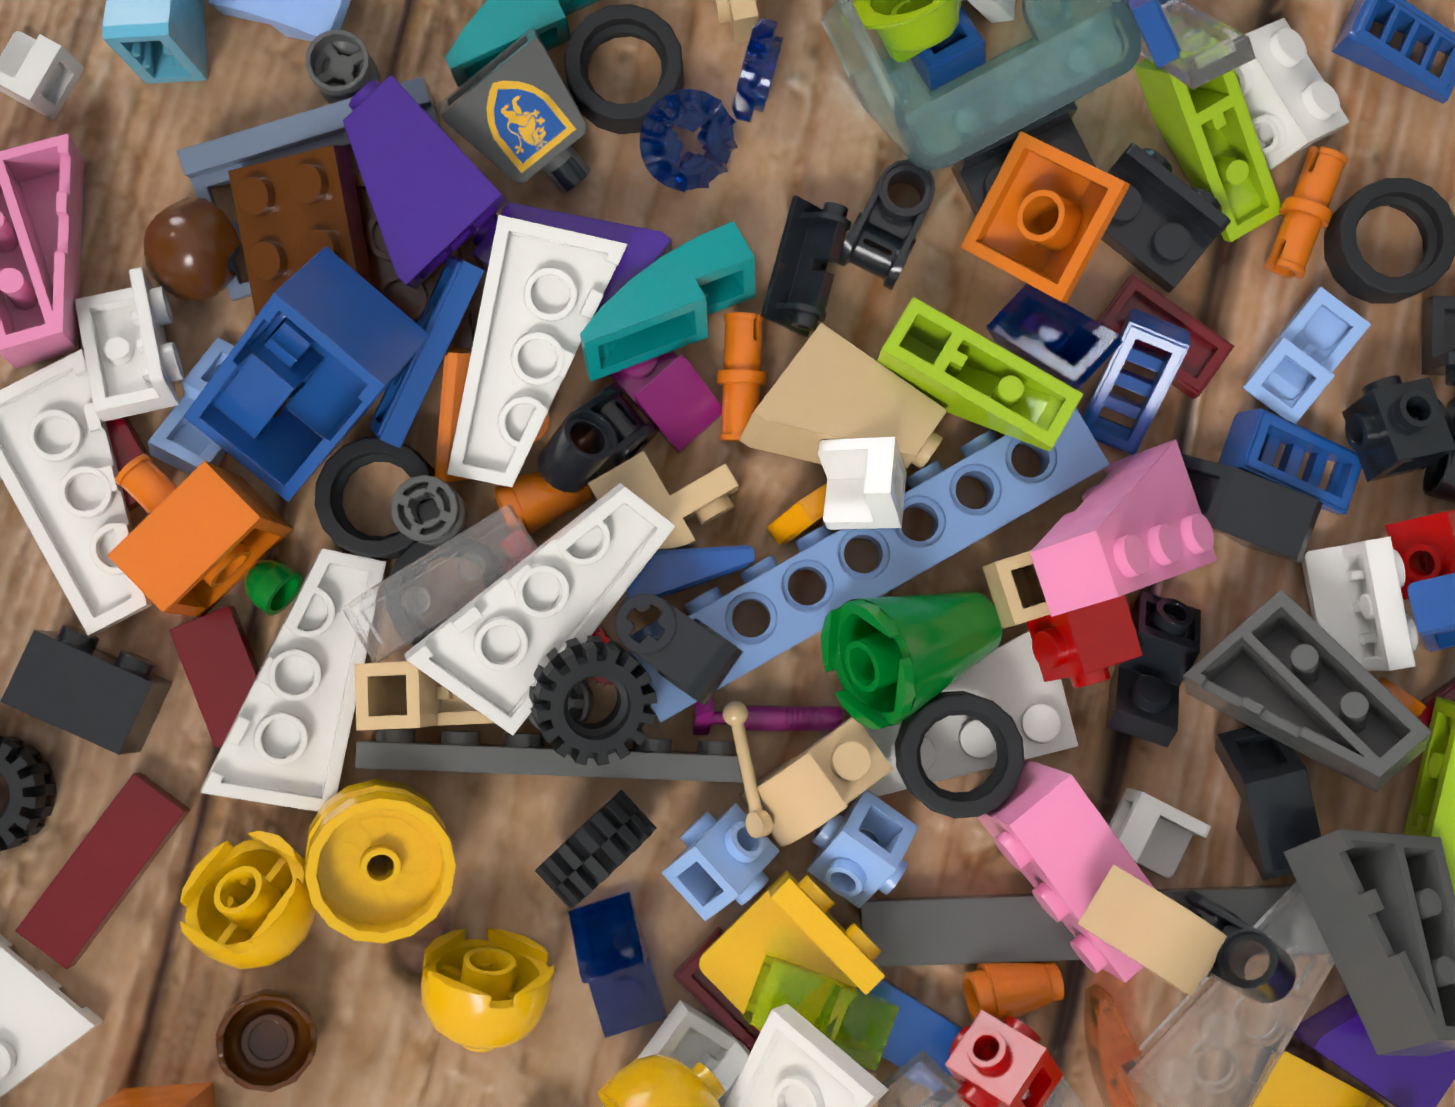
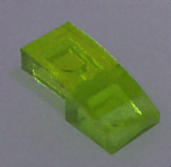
(838, 1010)

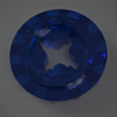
(757, 70)
(662, 148)

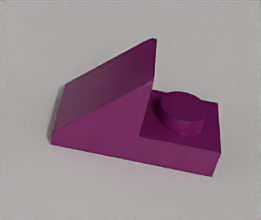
(671, 397)

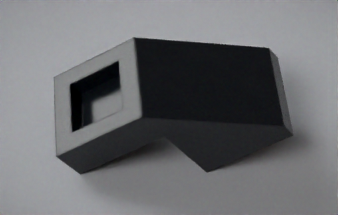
(1253, 508)
(1146, 688)
(1275, 797)

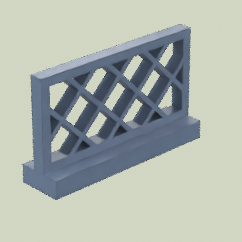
(210, 161)

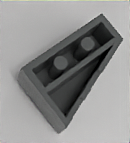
(1309, 694)
(1390, 930)

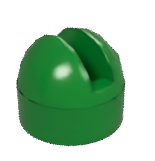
(272, 585)

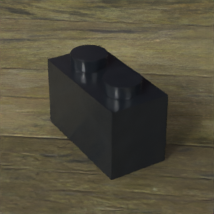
(88, 690)

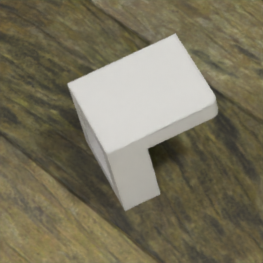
(38, 73)
(863, 483)
(1154, 831)

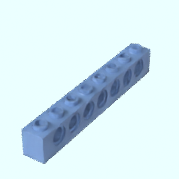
(899, 558)

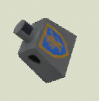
(521, 115)

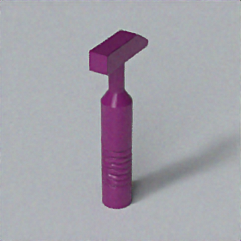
(772, 718)

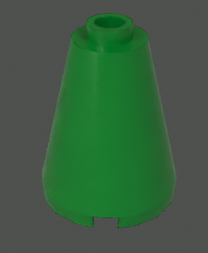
(905, 650)

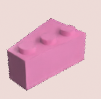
(40, 249)
(1125, 534)
(1065, 853)

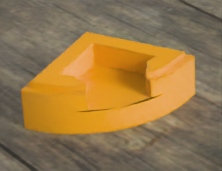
(799, 517)

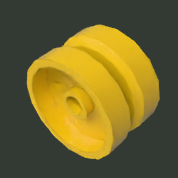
(387, 898)

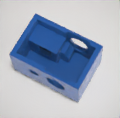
(305, 373)

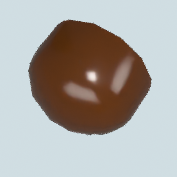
(190, 249)
(266, 1040)

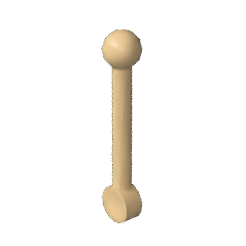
(758, 821)

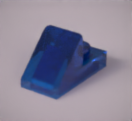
(1053, 336)
(616, 964)

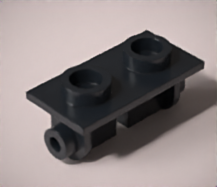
(799, 275)

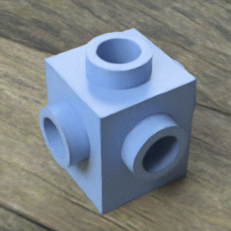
(862, 849)
(727, 855)

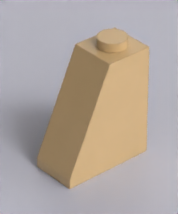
(842, 394)

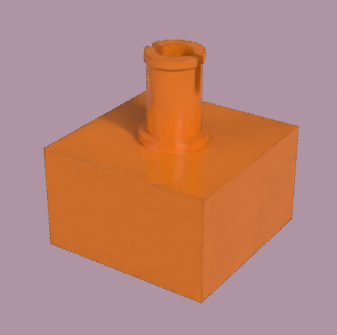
(195, 536)

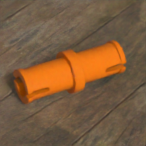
(1306, 212)
(740, 372)

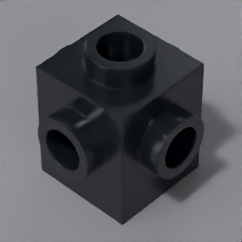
(1397, 427)

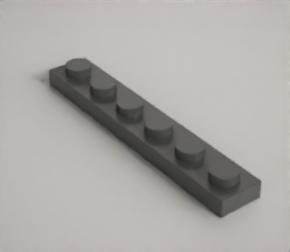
(526, 755)

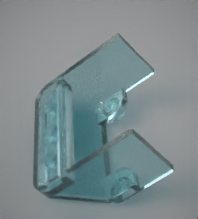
(1071, 54)

